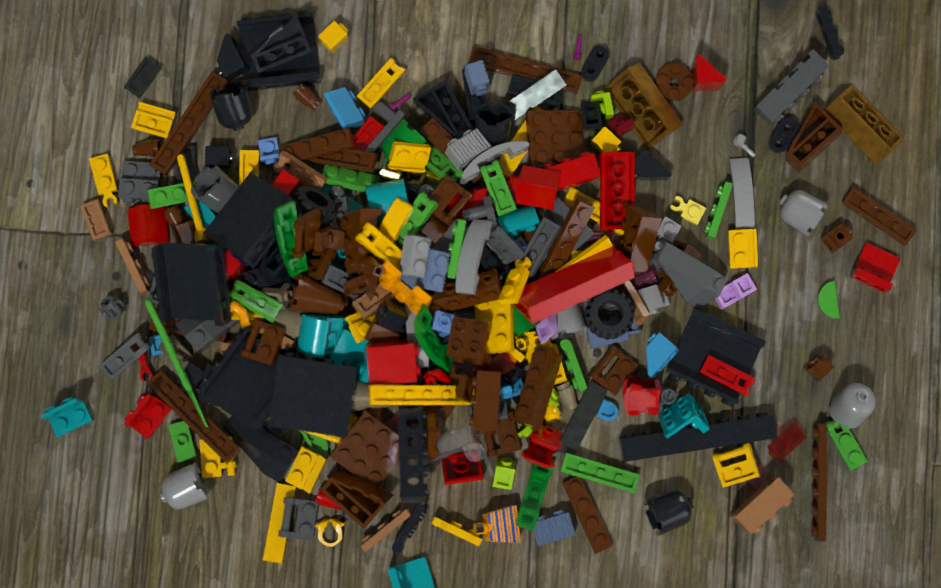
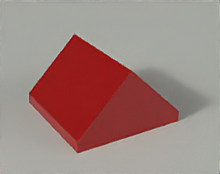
(706, 76)
(537, 187)
(147, 225)
(460, 469)

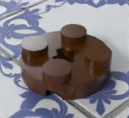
(677, 72)

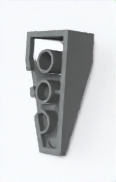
(691, 277)
(203, 332)

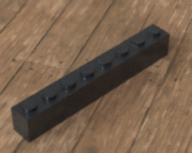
(692, 439)

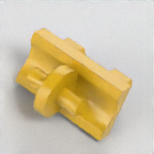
(529, 341)

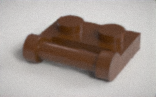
(443, 196)
(305, 232)
(317, 267)
(269, 343)
(615, 378)
(432, 432)
(507, 437)

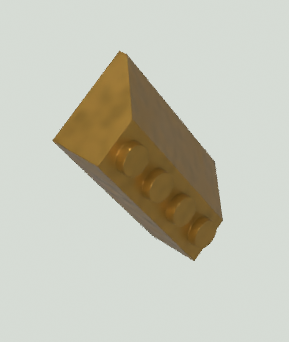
(642, 102)
(864, 125)

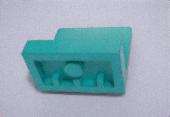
(349, 351)
(682, 413)
(68, 416)
(411, 575)

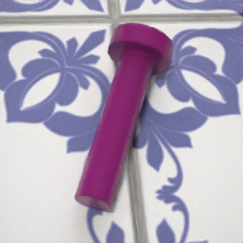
(577, 56)
(399, 102)

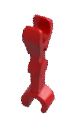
(144, 367)

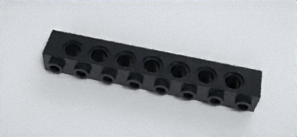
(412, 492)

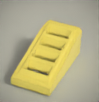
(390, 174)

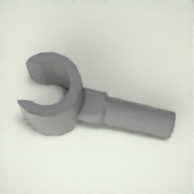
(739, 142)

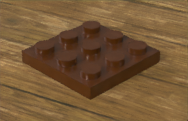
(553, 136)
(369, 449)

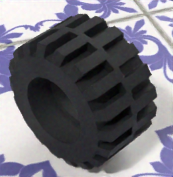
(312, 198)
(623, 304)

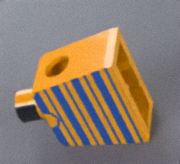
(499, 525)

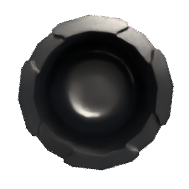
(232, 106)
(494, 122)
(668, 511)

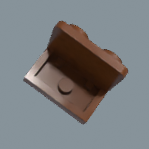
(468, 341)

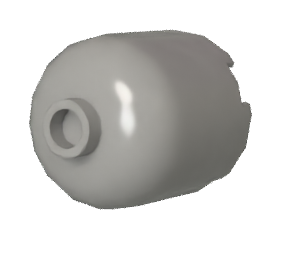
(802, 211)
(569, 322)
(852, 405)
(184, 487)

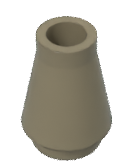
(566, 394)

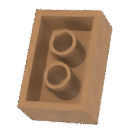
(762, 505)

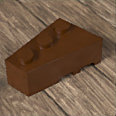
(813, 138)
(352, 225)
(639, 235)
(485, 403)
(356, 496)

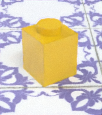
(333, 36)
(606, 141)

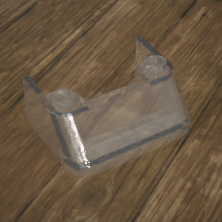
(453, 442)

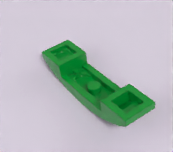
(285, 234)
(429, 340)
(533, 497)

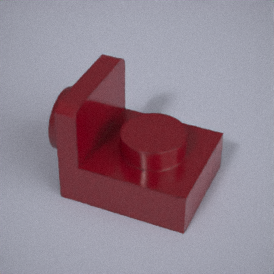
(621, 125)

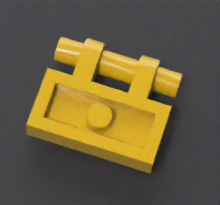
(211, 462)

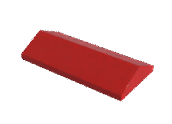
(616, 187)

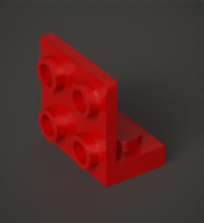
(875, 268)
(147, 415)

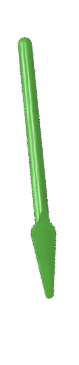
(172, 354)

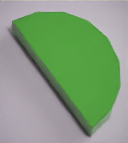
(828, 301)
(316, 444)

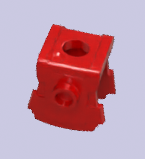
(641, 395)
(542, 446)

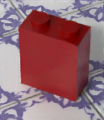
(392, 362)

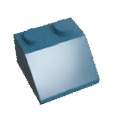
(343, 107)
(659, 354)

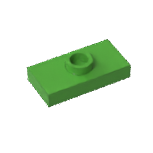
(182, 441)

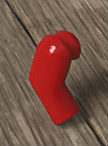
(437, 374)

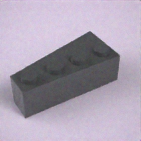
(792, 87)

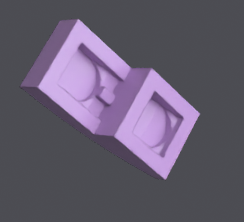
(735, 291)
(546, 328)

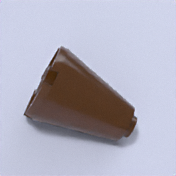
(314, 297)

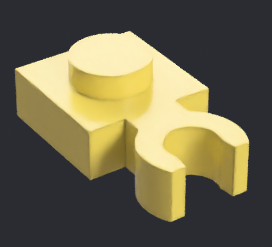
(691, 211)

